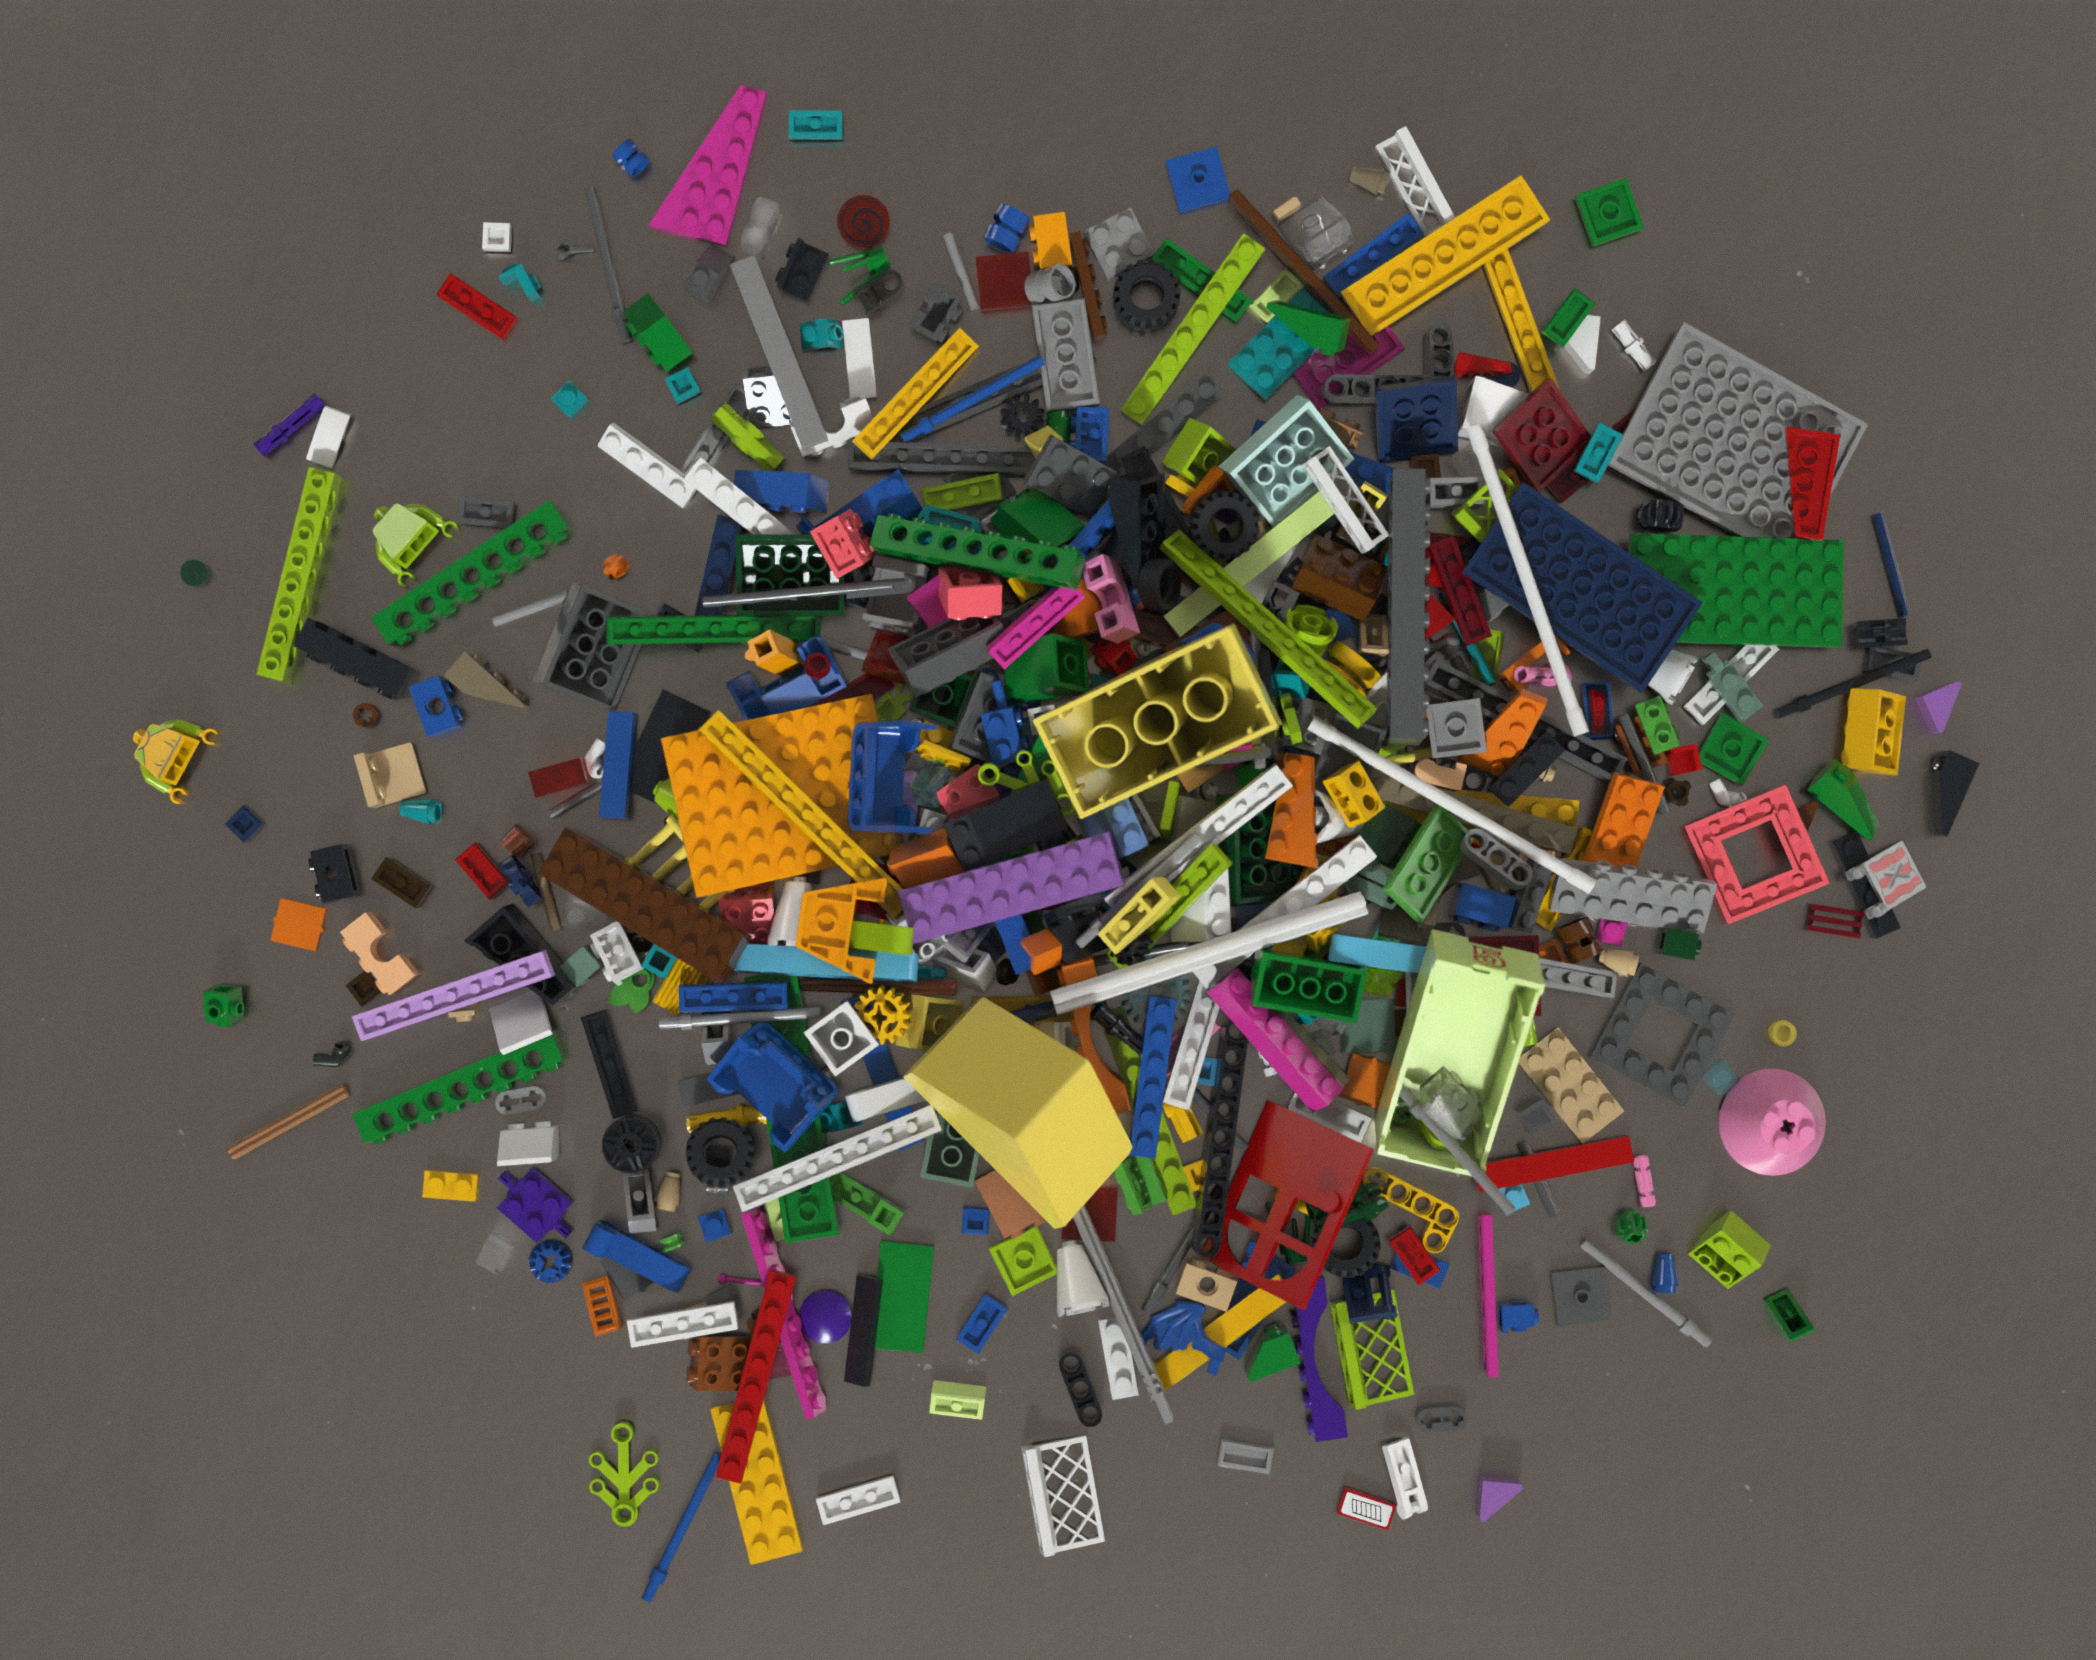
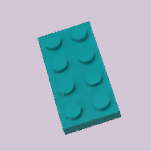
(1274, 353)

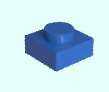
(715, 1225)

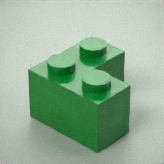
(655, 330)

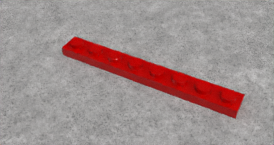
(755, 1376)

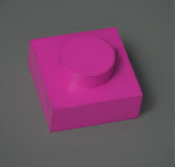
(1610, 931)

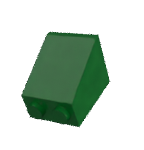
(1036, 518)
(1048, 670)

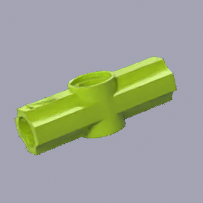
(747, 438)

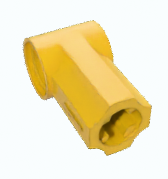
(1184, 1122)

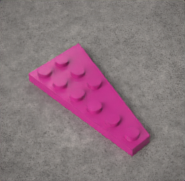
(710, 187)

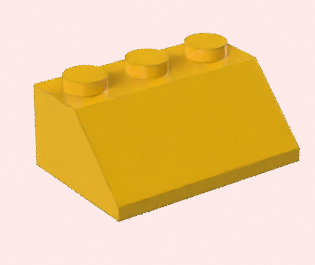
(1873, 731)

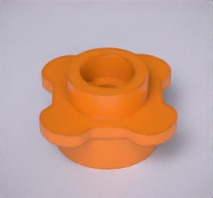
(615, 566)

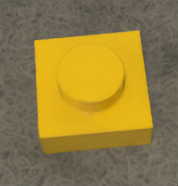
(1193, 1174)

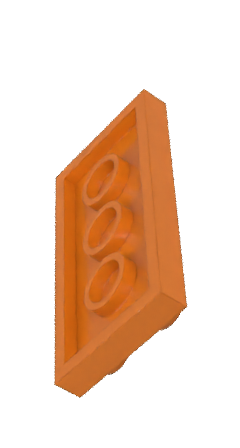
(1624, 820)

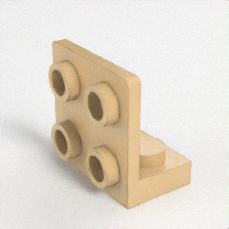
(390, 775)

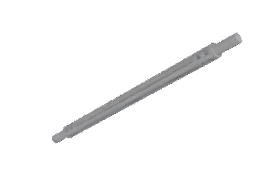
(1122, 1313)

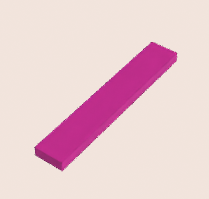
(1488, 1302)

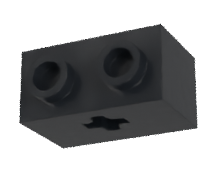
(344, 884)

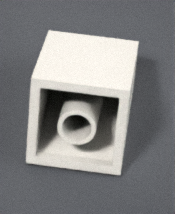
(1488, 405)

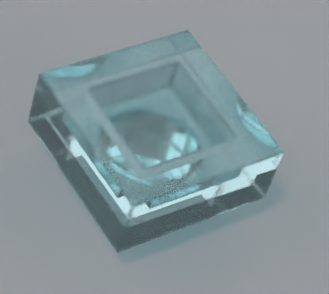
(1720, 1077)

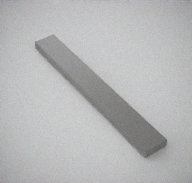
(778, 352)

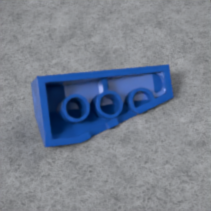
(884, 497)

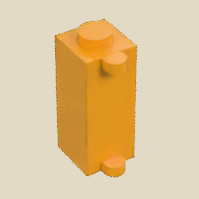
(774, 653)

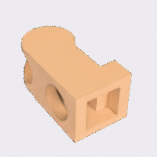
(1440, 776)

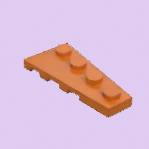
(1293, 823)

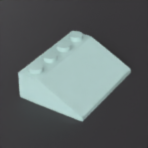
(1270, 462)

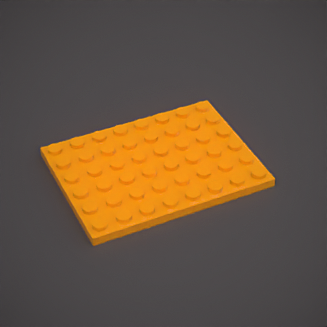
(734, 829)

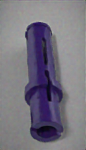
(289, 424)

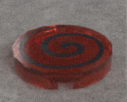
(863, 221)

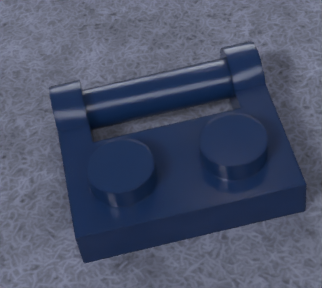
(1360, 1296)

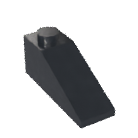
(1949, 787)

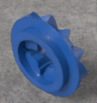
(549, 1248)

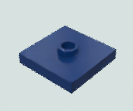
(1198, 179)

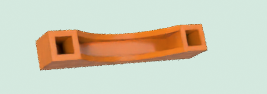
(1110, 1080)

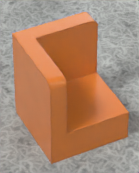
(1043, 950)

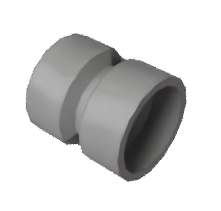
(1050, 284)

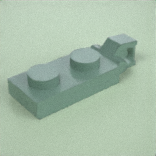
(1731, 687)

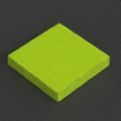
(1024, 1260)

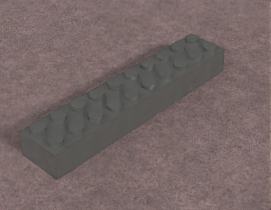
(1406, 607)

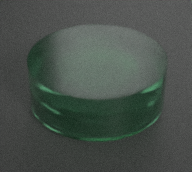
(194, 573)

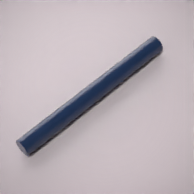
(1891, 564)

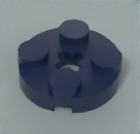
(520, 881)

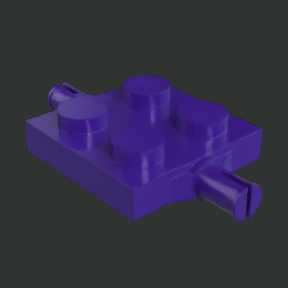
(535, 1204)

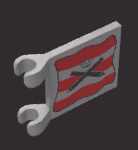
(1891, 877)

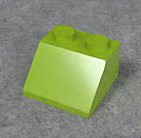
(1197, 451)

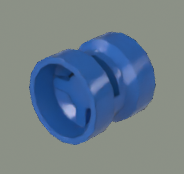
(630, 157)

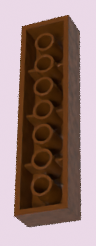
(645, 905)

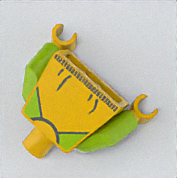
(166, 753)

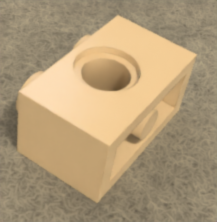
(1218, 1296)

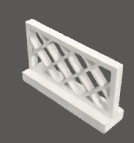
(1040, 1500)

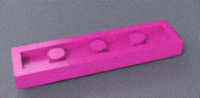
(1033, 624)

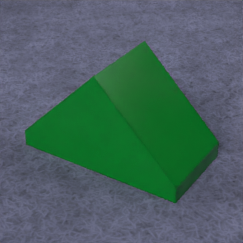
(1788, 1315)

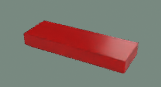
(476, 306)

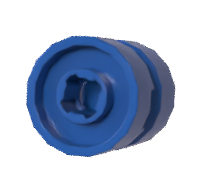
(1007, 226)

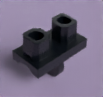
(1881, 633)

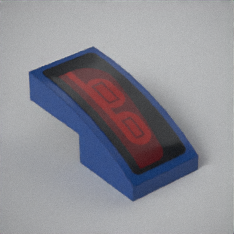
(1597, 710)

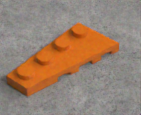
(1508, 734)

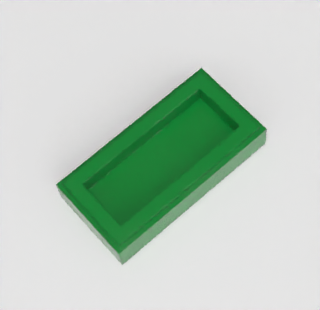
(1568, 318)

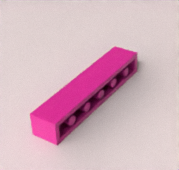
(1276, 1042)

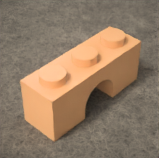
(363, 938)

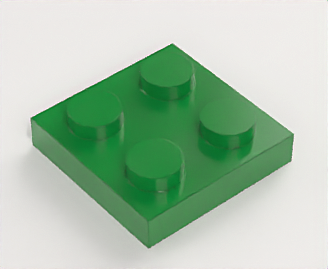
(1609, 212)
(1732, 749)

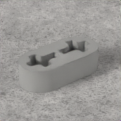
(520, 1093)

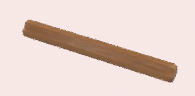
(287, 1121)

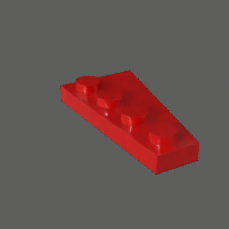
(1811, 474)

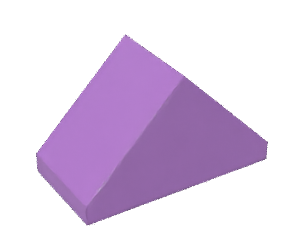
(1937, 706)
(1494, 1494)

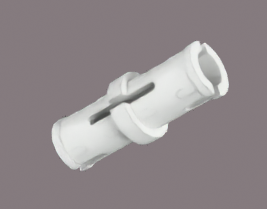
(1634, 345)

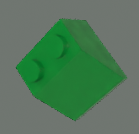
(1271, 1353)

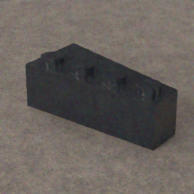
(355, 658)
(510, 937)

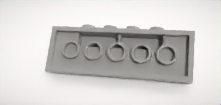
(1636, 896)

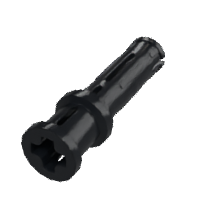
(1116, 1026)

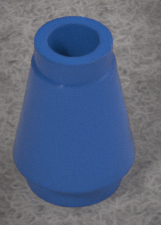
(1665, 1274)

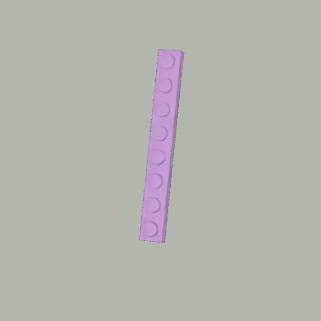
(453, 995)

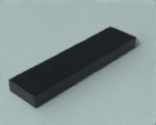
(610, 1063)
(863, 1330)

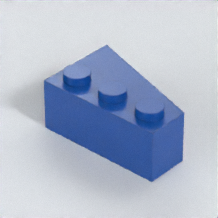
(784, 490)

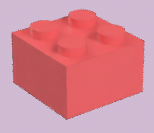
(969, 593)

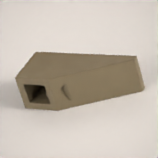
(476, 680)

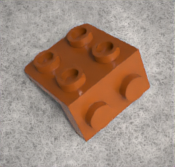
(717, 1362)

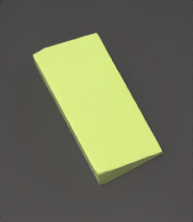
(957, 1399)

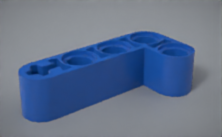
(641, 1257)

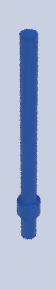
(927, 423)
(659, 1573)

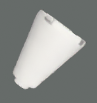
(1673, 675)
(1329, 822)
(786, 918)
(1077, 1281)

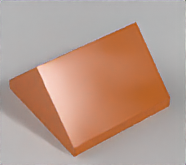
(1081, 619)

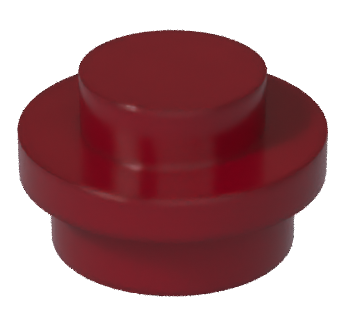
(817, 666)

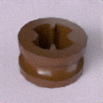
(362, 722)

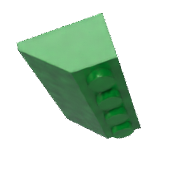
(1307, 985)

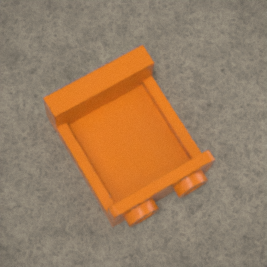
(1506, 676)

